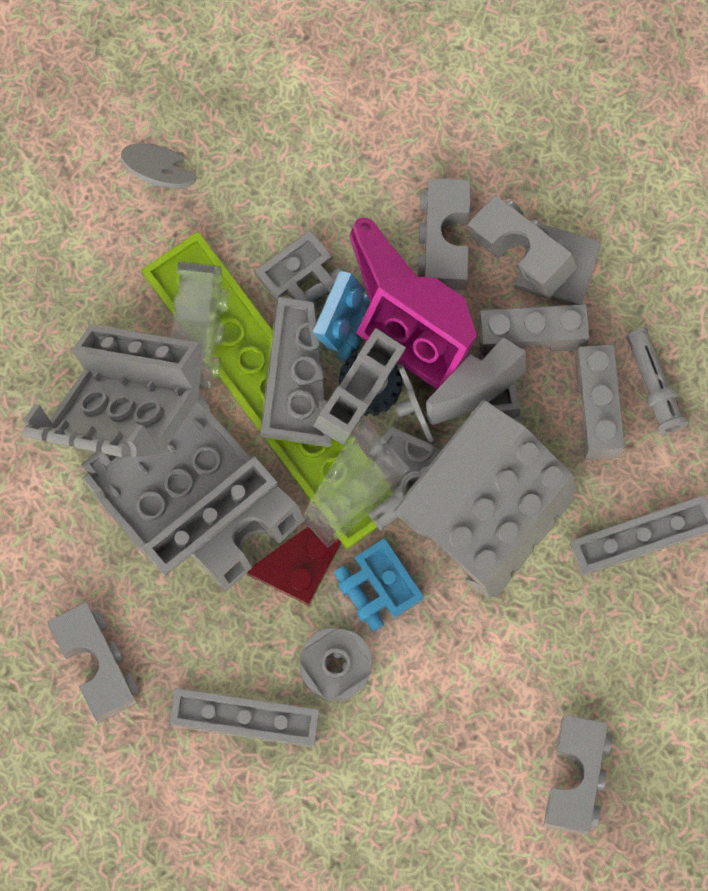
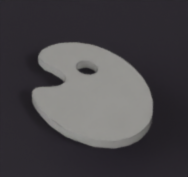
(152, 164)
(412, 404)

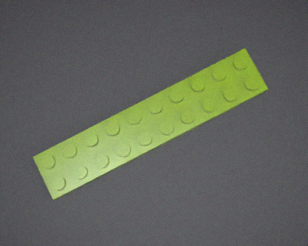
(245, 368)

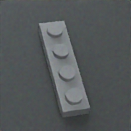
(641, 536)
(244, 717)

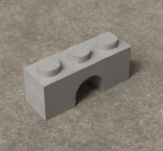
(445, 204)
(502, 226)
(552, 326)
(359, 386)
(601, 402)
(222, 555)
(81, 632)
(584, 743)

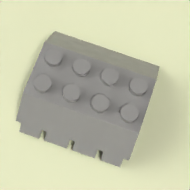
(128, 395)
(182, 496)
(489, 497)

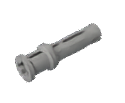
(661, 396)

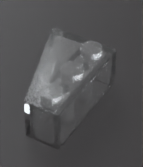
(198, 314)
(355, 484)

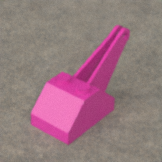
(411, 309)

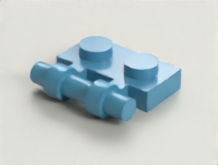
(342, 316)
(388, 579)

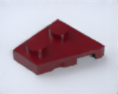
(296, 566)

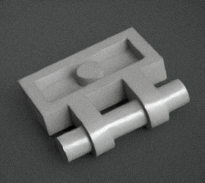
(294, 266)

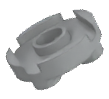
(334, 685)

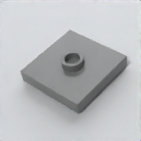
(575, 287)

